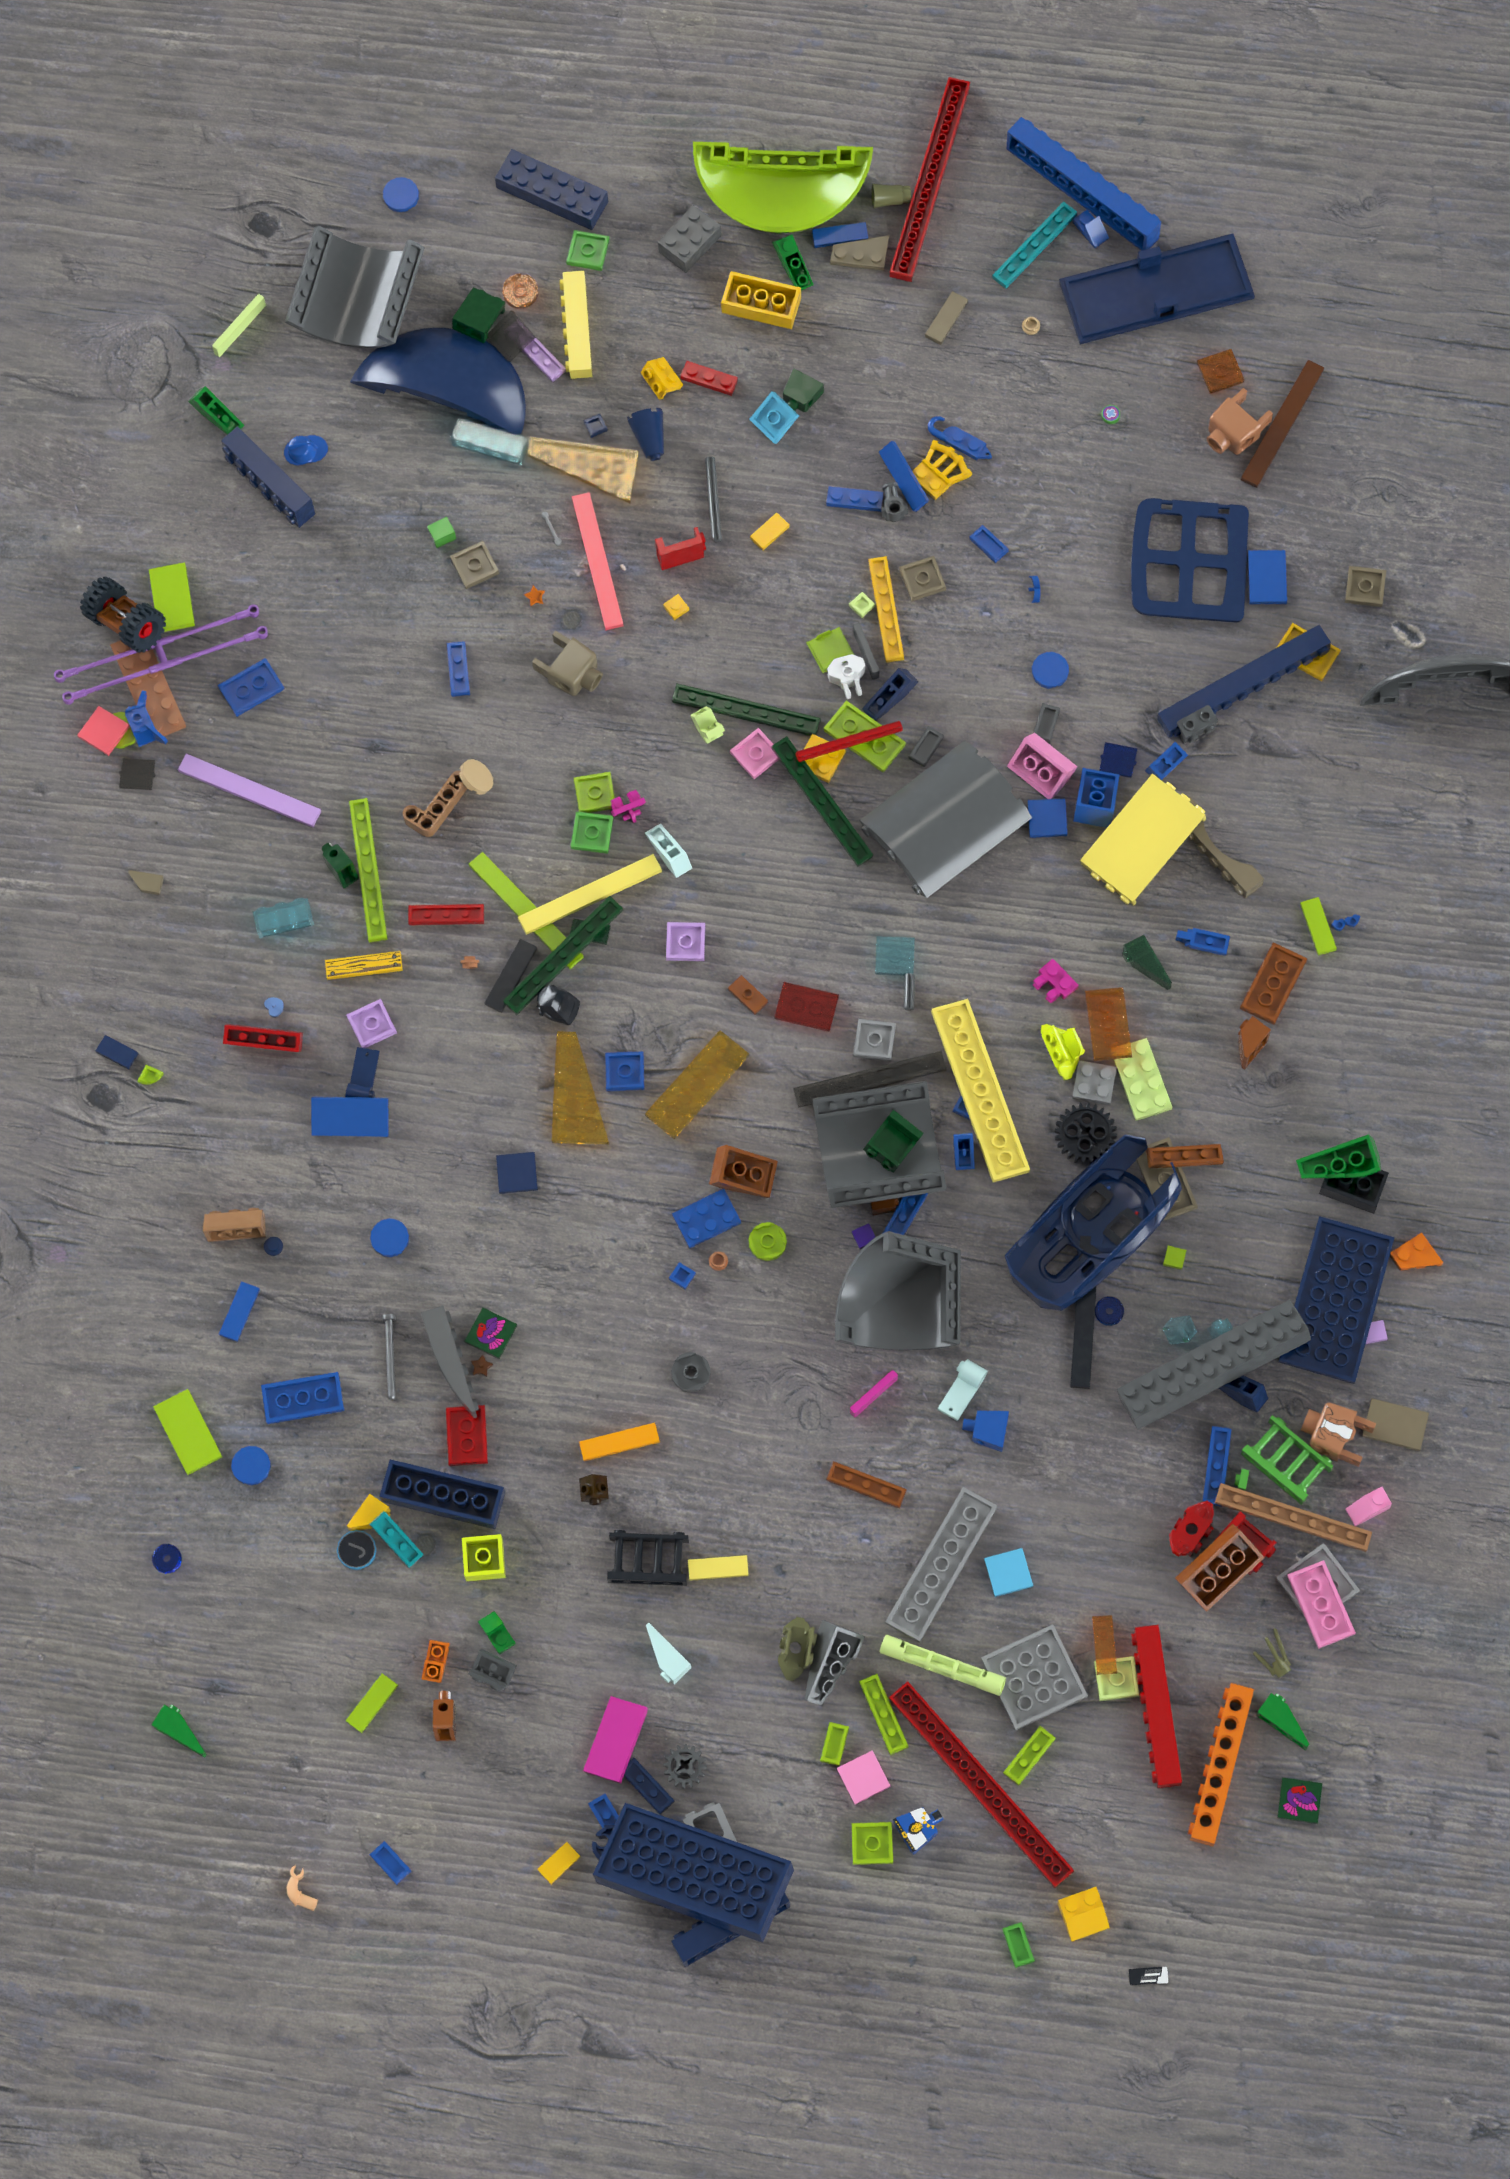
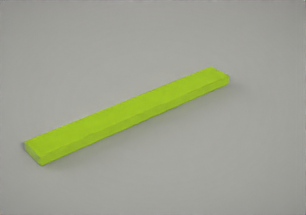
(368, 870)
(516, 900)

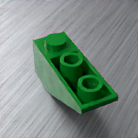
(792, 262)

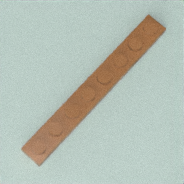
(1293, 1517)

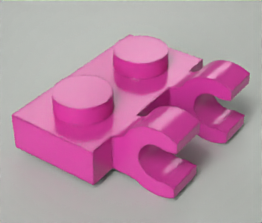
(1058, 978)

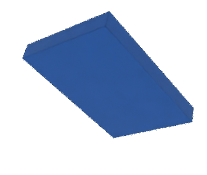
(1267, 577)
(251, 687)

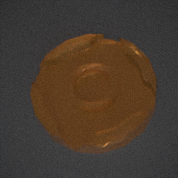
(520, 291)

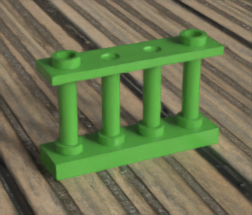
(1283, 1479)

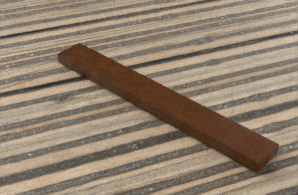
(1282, 423)

